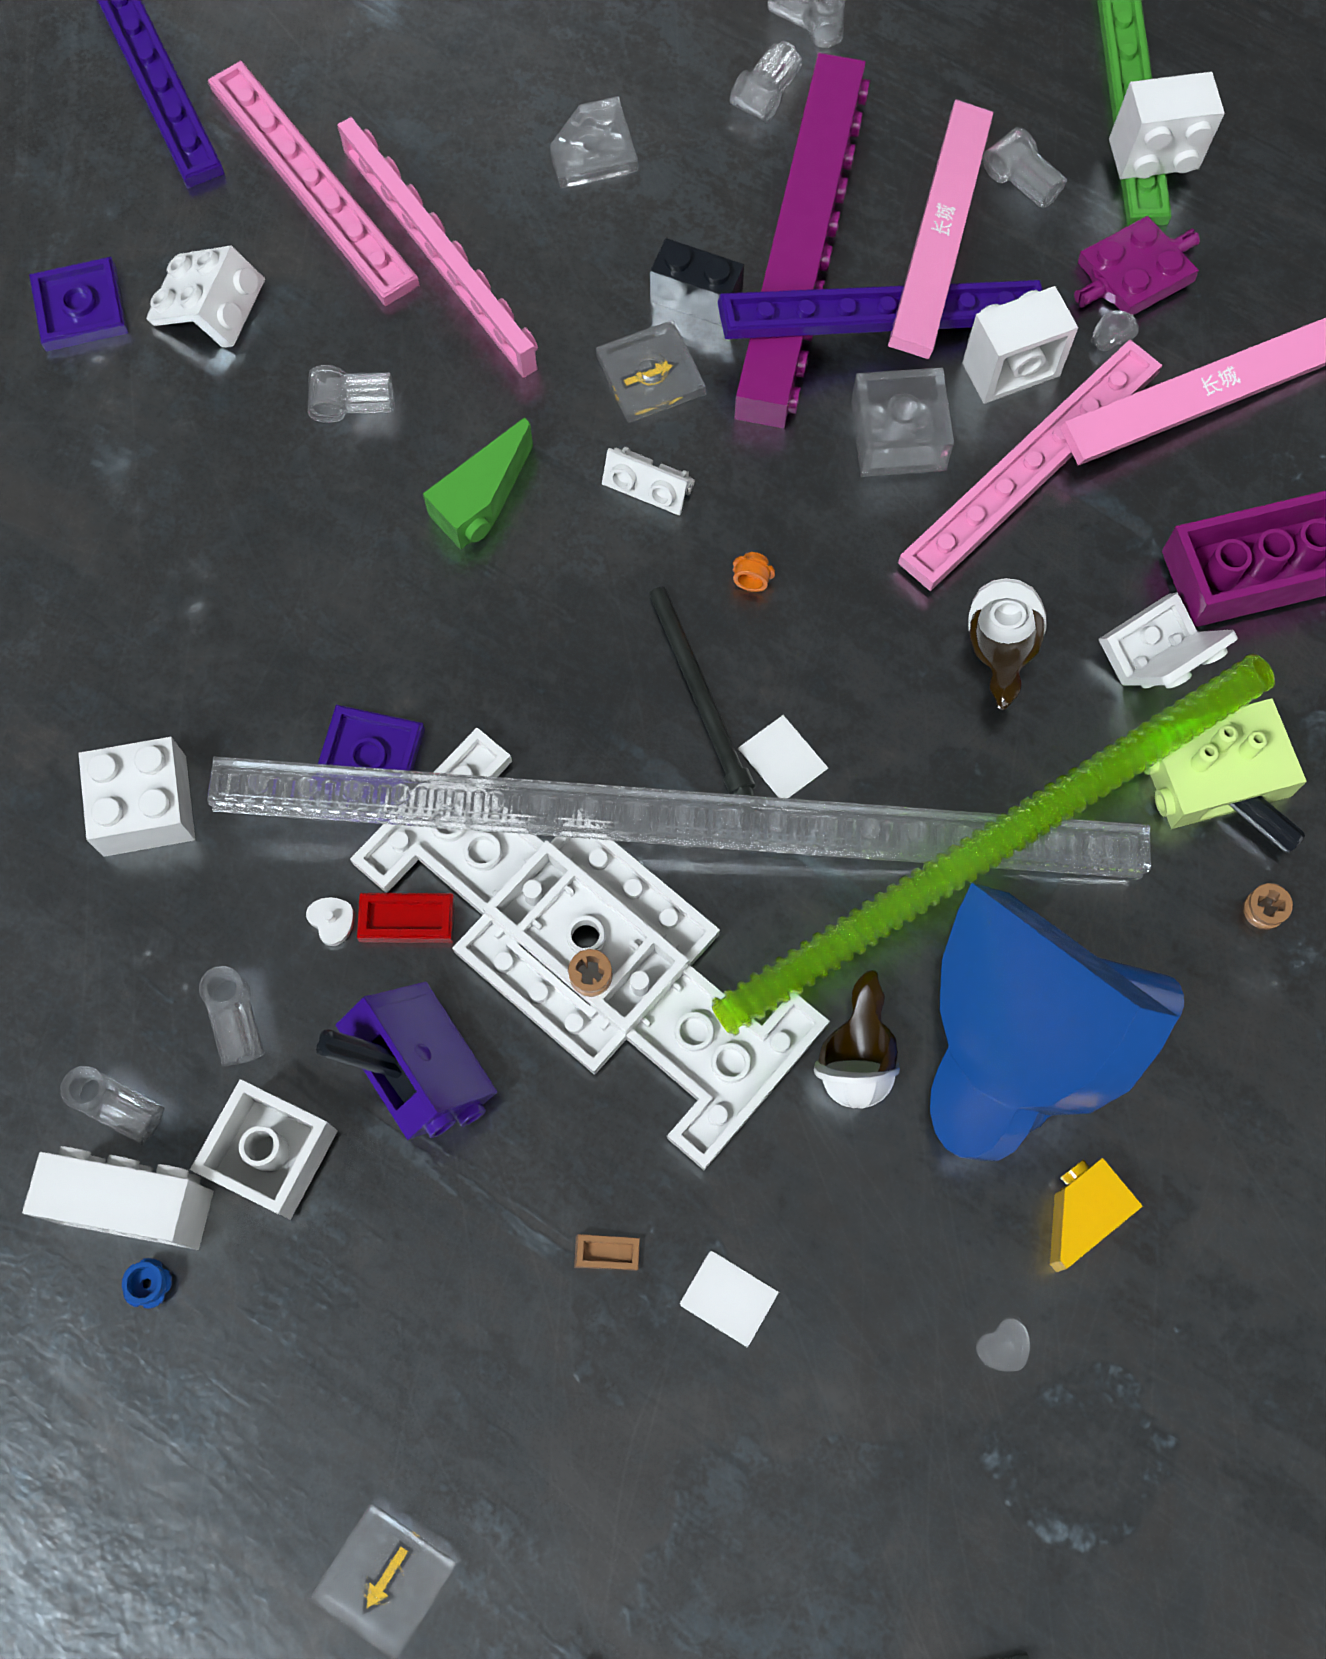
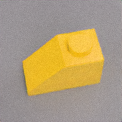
(1087, 1211)

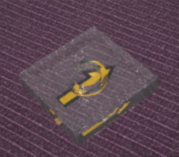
(650, 371)
(383, 1581)

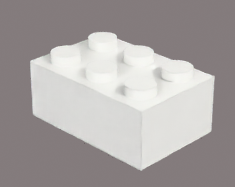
(119, 1197)

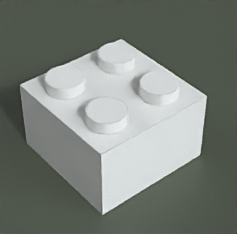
(1166, 125)
(1019, 344)
(136, 796)
(264, 1149)

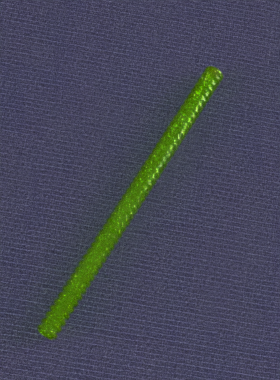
(998, 840)

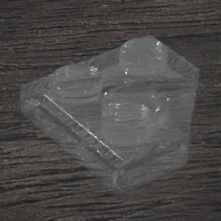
(593, 144)

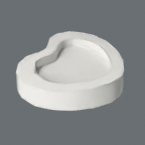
(332, 918)

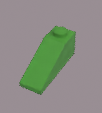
(474, 493)

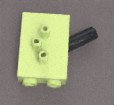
(1233, 769)

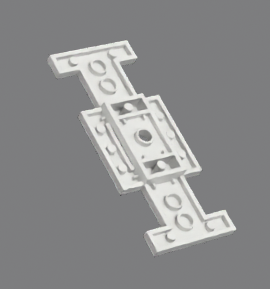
(537, 899)

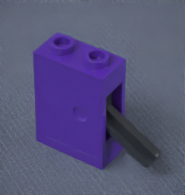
(412, 1059)

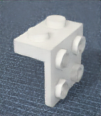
(209, 288)
(1162, 645)

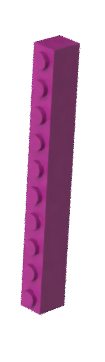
(802, 232)

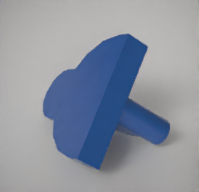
(1036, 1026)

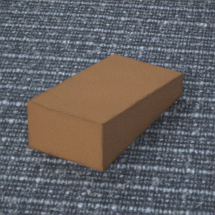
(606, 1252)

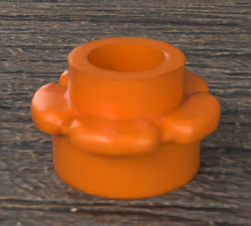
(752, 572)

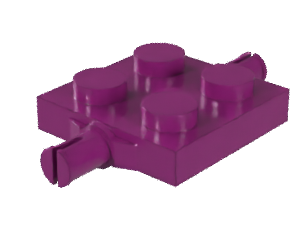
(1137, 266)

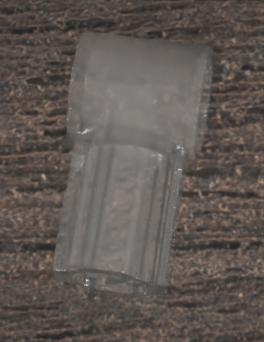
(820, 17)
(762, 89)
(1017, 160)
(336, 393)
(231, 1020)
(114, 1104)

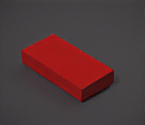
(406, 917)

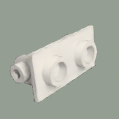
(640, 479)

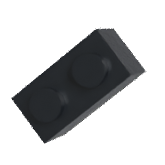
(693, 280)

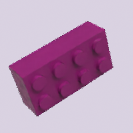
(1250, 559)

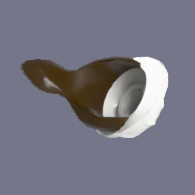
(1006, 633)
(862, 1054)

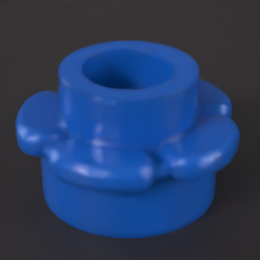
(133, 1280)

